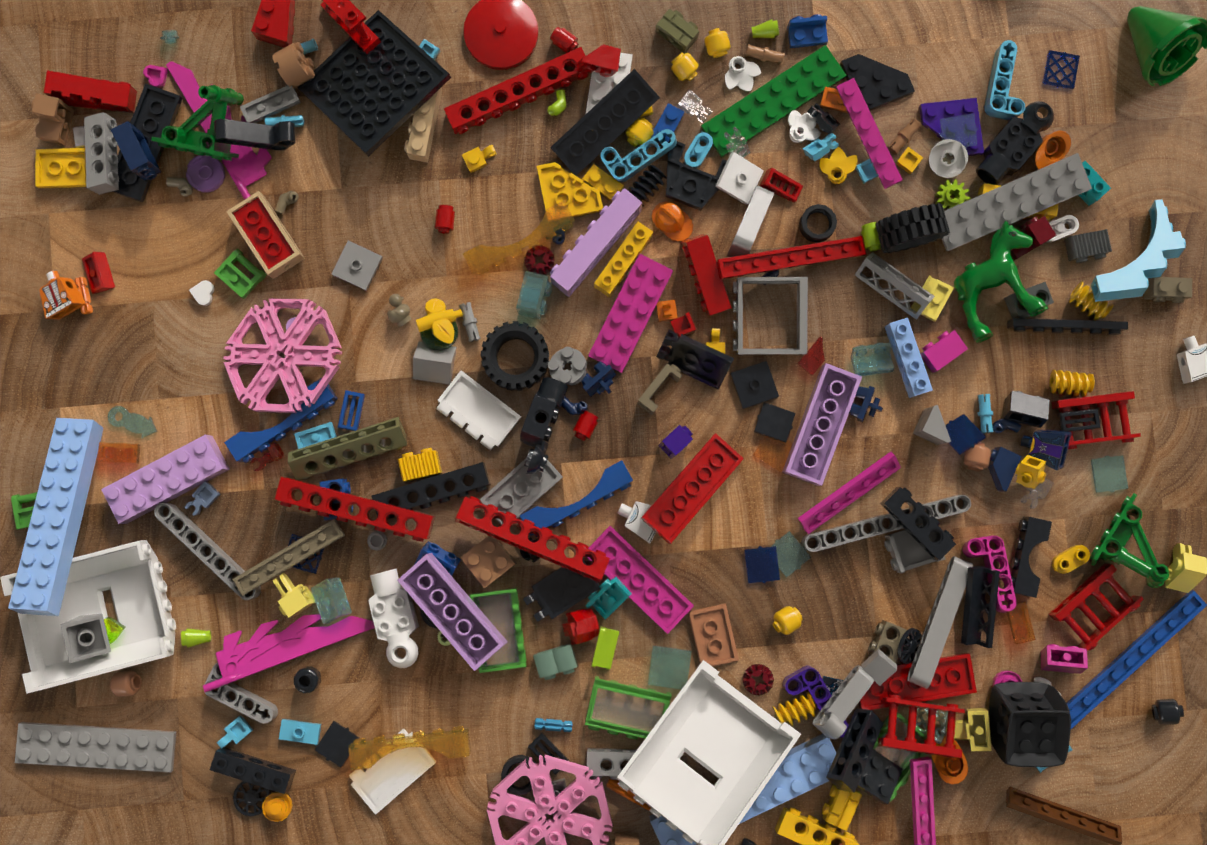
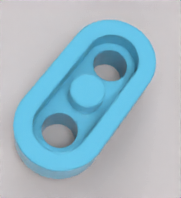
(698, 151)

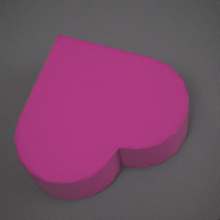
(156, 75)

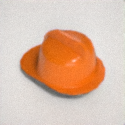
(1052, 149)
(672, 221)
(951, 769)

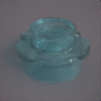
(169, 36)

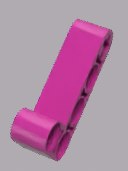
(989, 556)

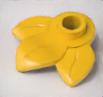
(838, 163)

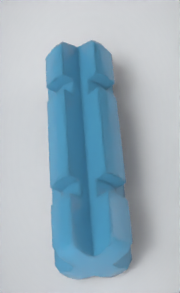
(553, 725)

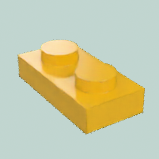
(602, 181)

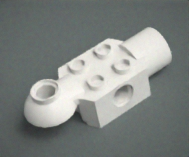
(394, 617)

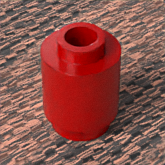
(564, 40)
(444, 219)
(585, 425)

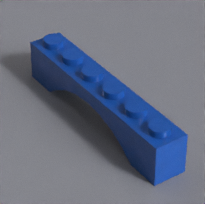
(246, 444)
(612, 479)

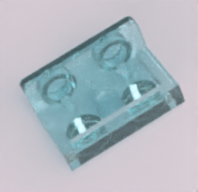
(872, 359)
(331, 600)

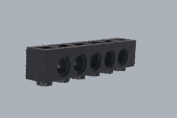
(477, 471)

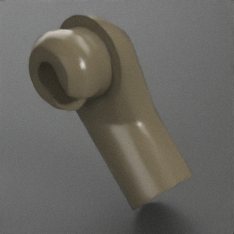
(181, 183)
(285, 200)

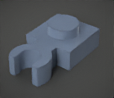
(204, 496)

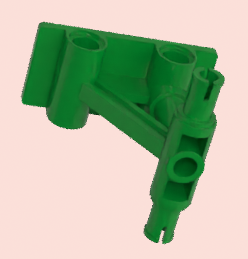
(188, 140)
(1117, 538)

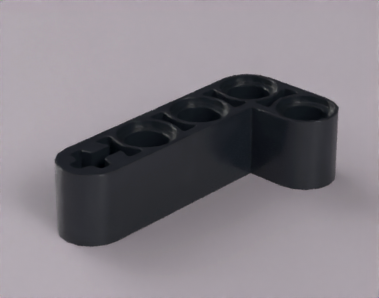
(240, 133)

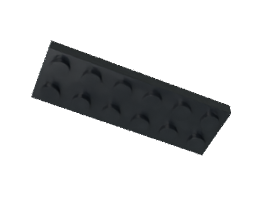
(152, 114)
(605, 122)

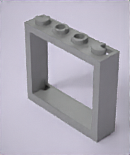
(802, 306)

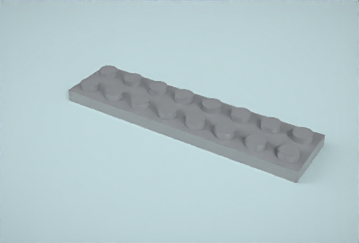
(1015, 201)
(95, 747)

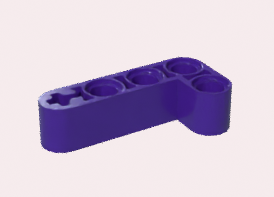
(811, 686)

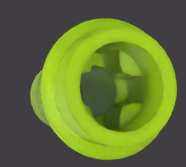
(766, 30)
(194, 637)

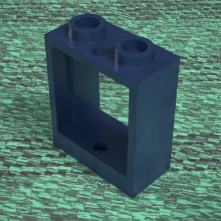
(136, 151)

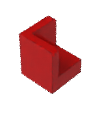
(683, 325)

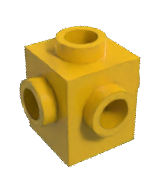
(1030, 472)

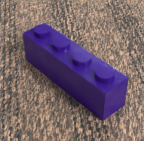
(676, 441)

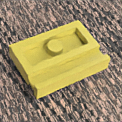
(941, 292)

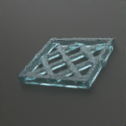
(943, 727)

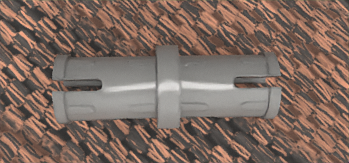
(469, 322)

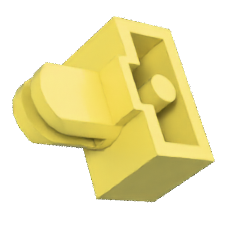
(1186, 569)
(293, 599)
(975, 729)

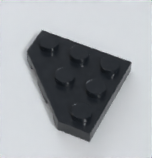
(877, 81)

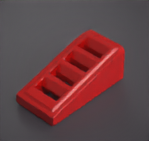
(765, 183)

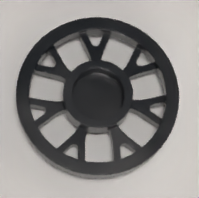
(908, 646)
(250, 797)

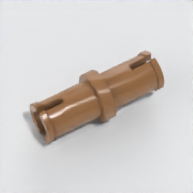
(764, 54)
(904, 136)

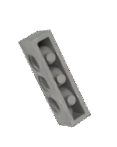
(101, 154)
(615, 756)

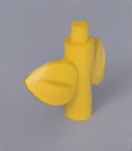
(439, 320)

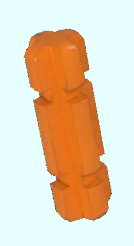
(81, 283)

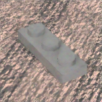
(270, 104)

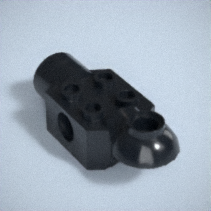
(1015, 143)
(543, 407)

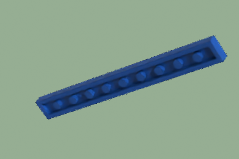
(1134, 656)

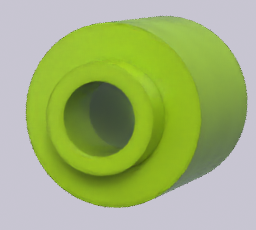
(870, 237)

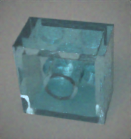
(533, 295)

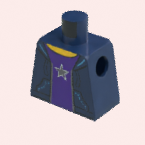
(1048, 446)

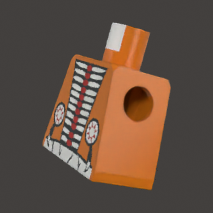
(60, 296)

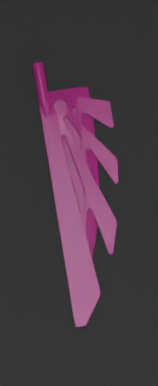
(248, 166)
(274, 649)

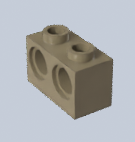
(890, 643)

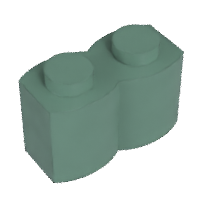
(555, 661)

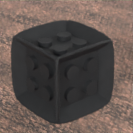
(1029, 724)

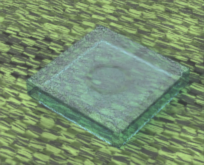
(669, 667)

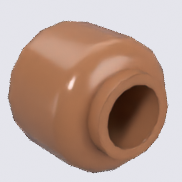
(977, 457)
(125, 683)

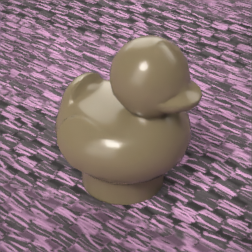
(401, 313)

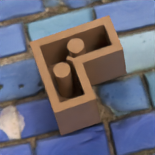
(54, 119)

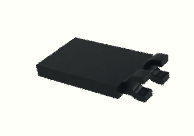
(695, 359)
(560, 592)

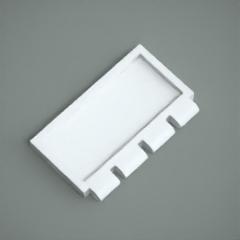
(479, 409)
(391, 775)

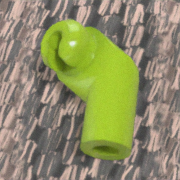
(558, 106)

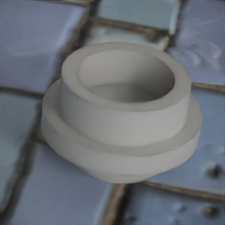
(377, 540)

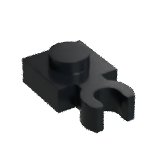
(824, 119)

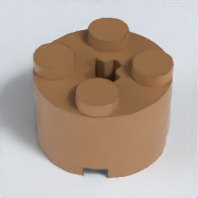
(294, 65)

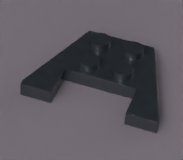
(687, 183)

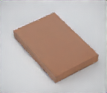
(713, 635)

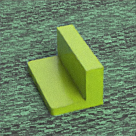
(605, 648)

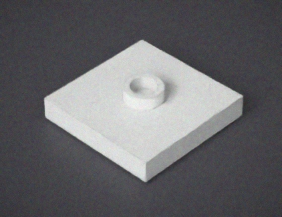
(739, 178)

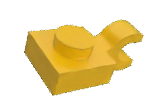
(476, 158)
(715, 344)

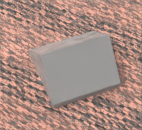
(433, 364)
(932, 426)
(85, 637)

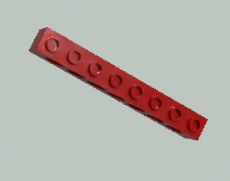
(507, 88)
(288, 487)
(521, 541)

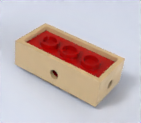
(265, 235)

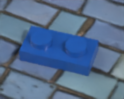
(669, 120)

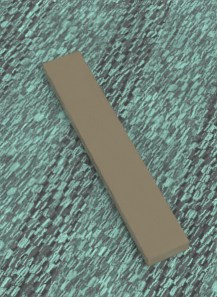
(288, 557)

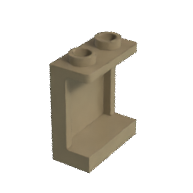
(644, 401)

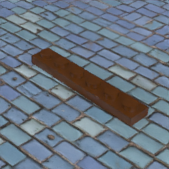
(1063, 816)

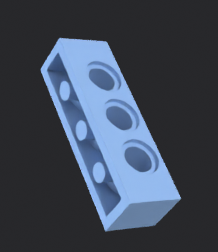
(908, 357)

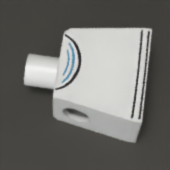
(1193, 360)
(634, 520)

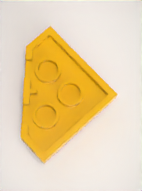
(561, 185)

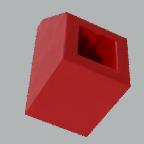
(601, 60)

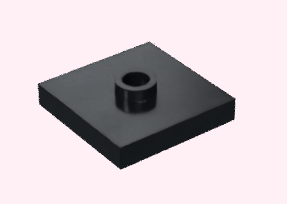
(754, 384)

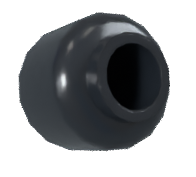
(307, 679)
(1167, 712)

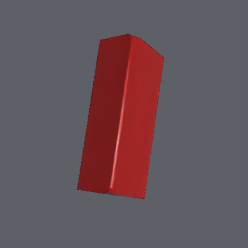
(98, 272)

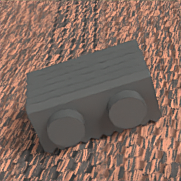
(1088, 245)

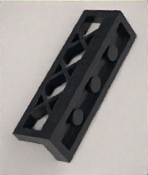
(976, 605)

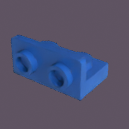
(807, 31)
(447, 559)

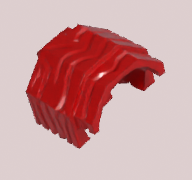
(581, 626)

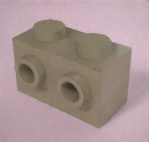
(1169, 289)

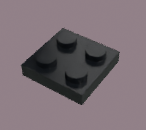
(880, 777)

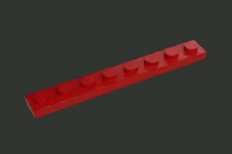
(791, 257)

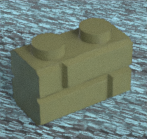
(677, 30)

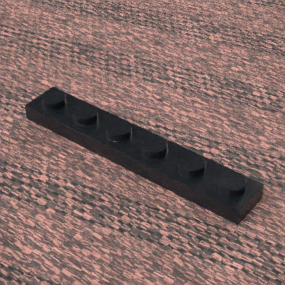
(1059, 326)

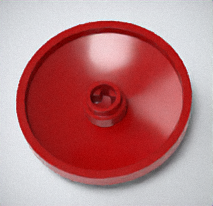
(501, 33)

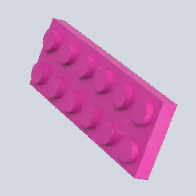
(630, 312)
(648, 587)

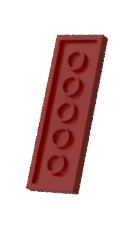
(692, 488)
(951, 678)

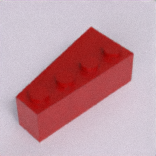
(275, 22)
(90, 92)
(706, 274)

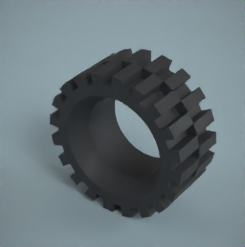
(912, 228)
(501, 336)

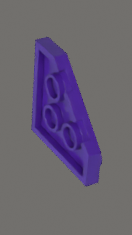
(933, 112)

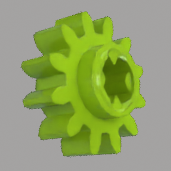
(947, 190)

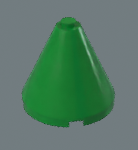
(1165, 42)

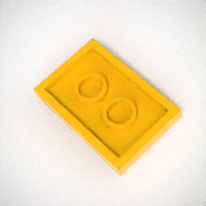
(60, 168)

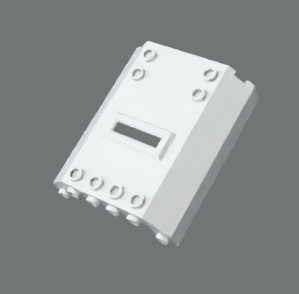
(139, 605)
(724, 736)

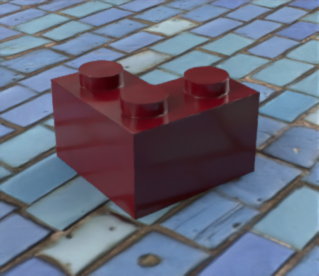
(1039, 230)

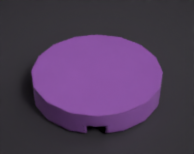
(205, 173)

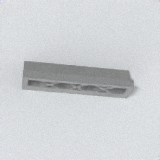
(896, 279)

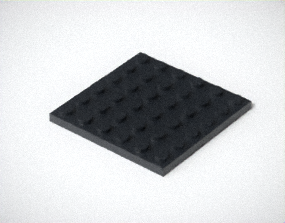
(377, 90)

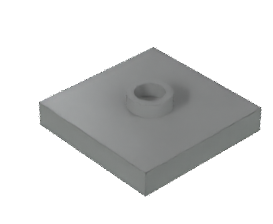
(357, 265)

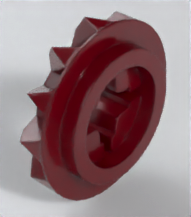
(539, 268)
(749, 682)

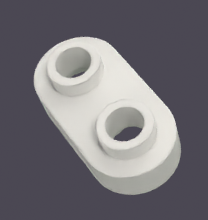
(1059, 227)

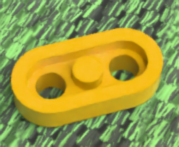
(1071, 558)

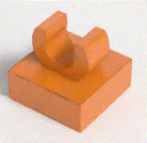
(666, 310)

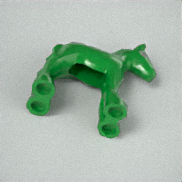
(993, 273)

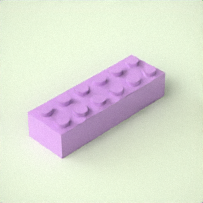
(596, 242)
(822, 424)
(165, 479)
(452, 611)

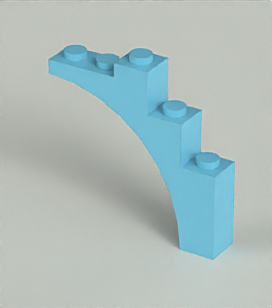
(1133, 279)

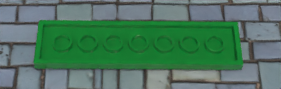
(775, 99)

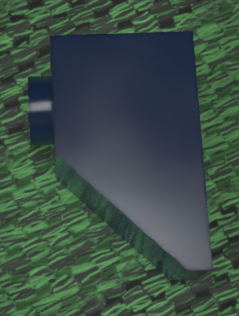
(1002, 467)

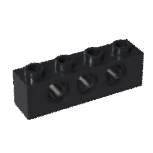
(944, 540)
(855, 750)
(252, 770)

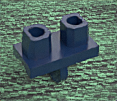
(601, 381)
(860, 411)

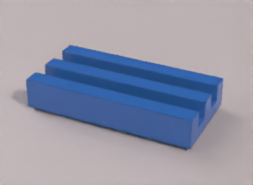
(344, 408)

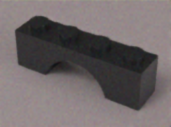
(1031, 533)

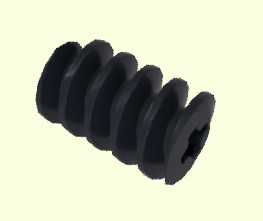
(646, 183)

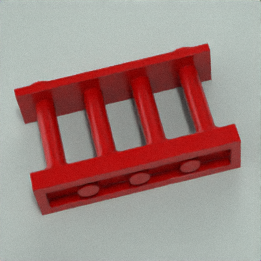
(352, 22)
(1102, 402)
(1077, 600)
(910, 742)

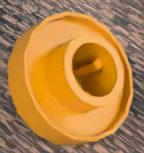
(277, 806)

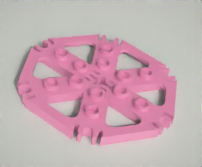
(272, 364)
(546, 802)

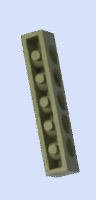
(300, 458)

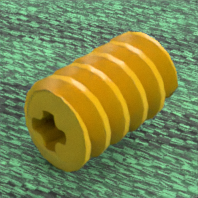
(1086, 298)
(1071, 381)
(795, 710)

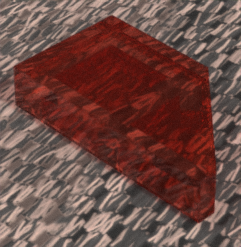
(814, 358)

